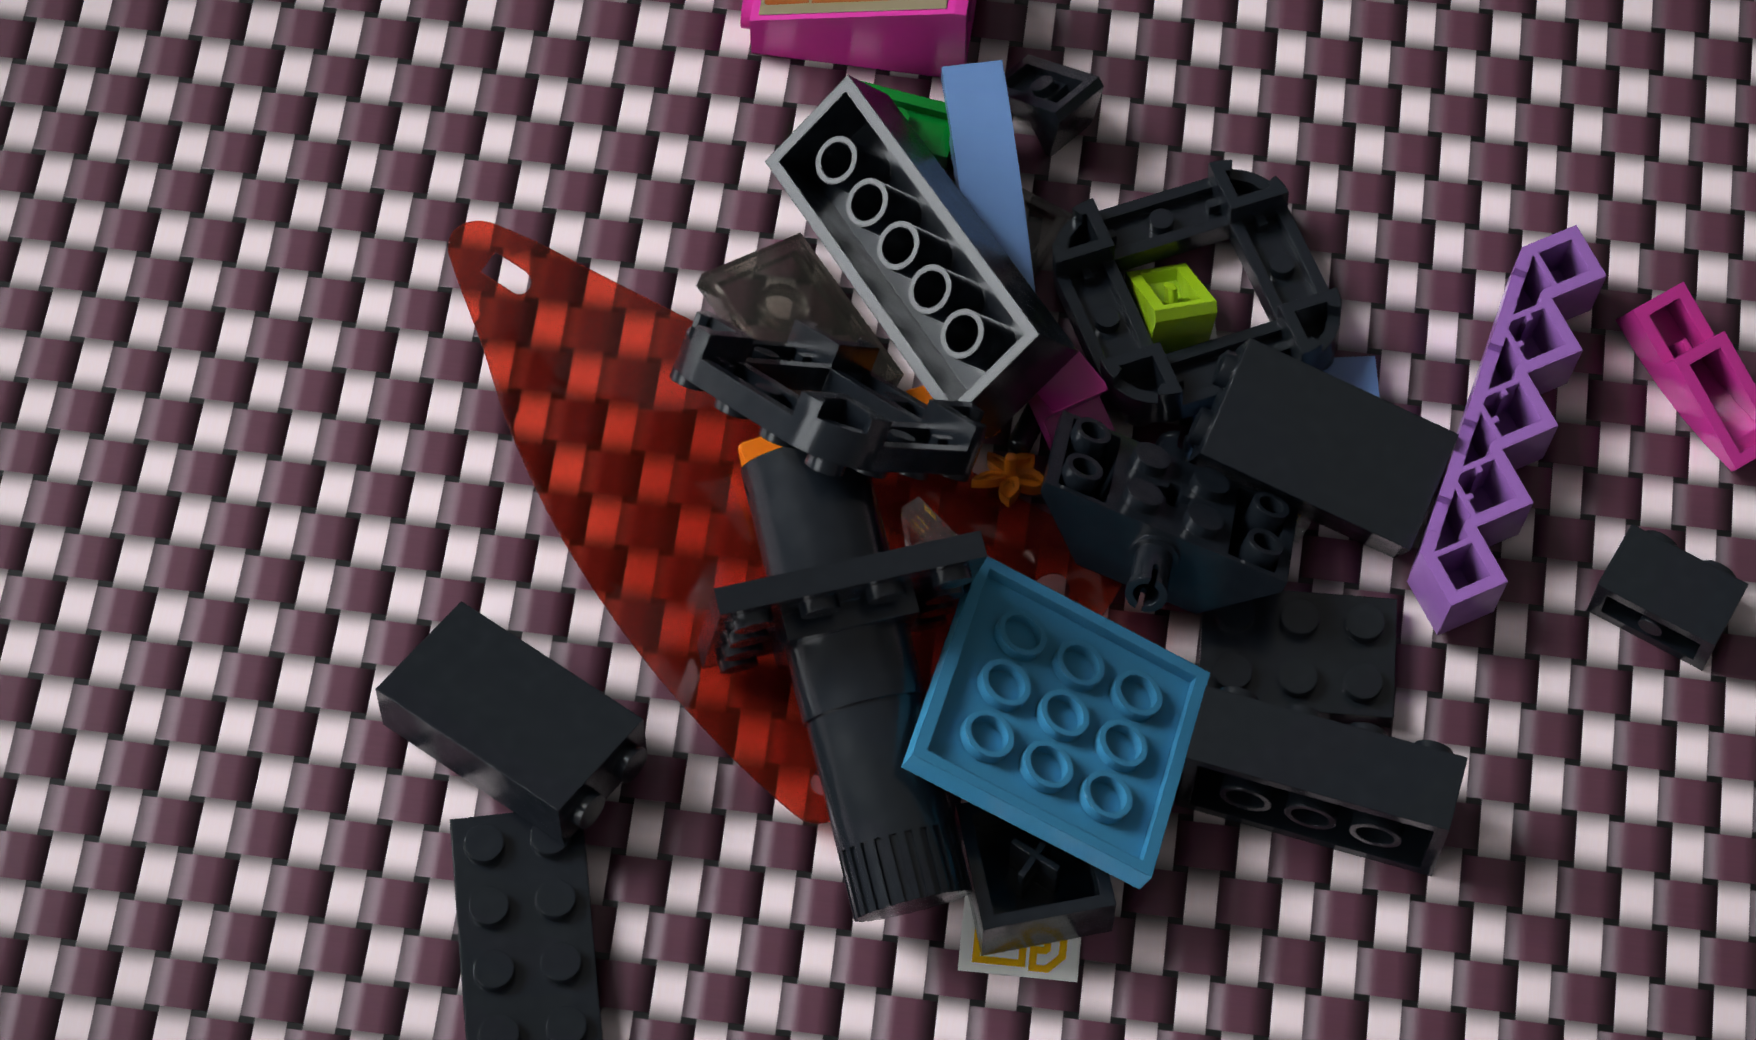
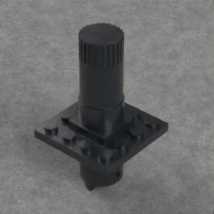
(843, 623)

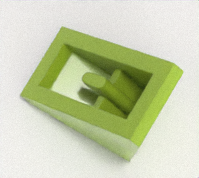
(1173, 305)

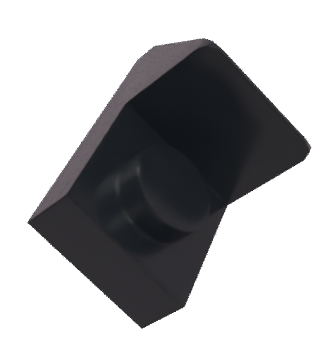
(1053, 99)

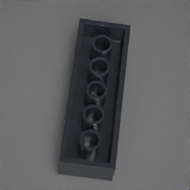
(919, 254)

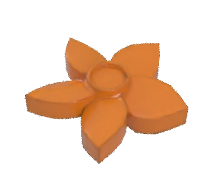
(1012, 475)

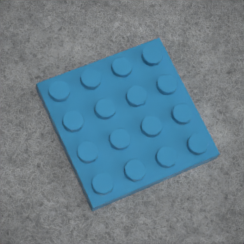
(1058, 722)

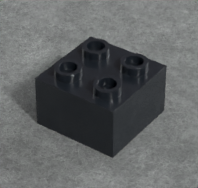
(1028, 888)

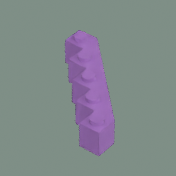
(1504, 429)

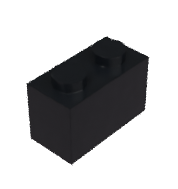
(1667, 596)

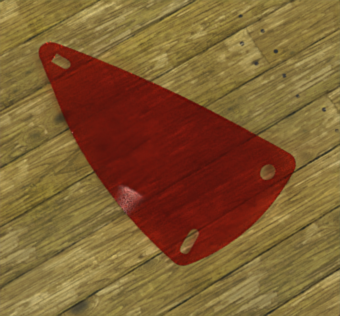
(656, 494)

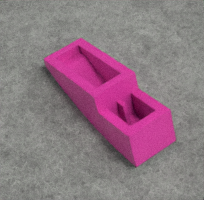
(1696, 372)

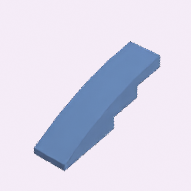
(986, 154)

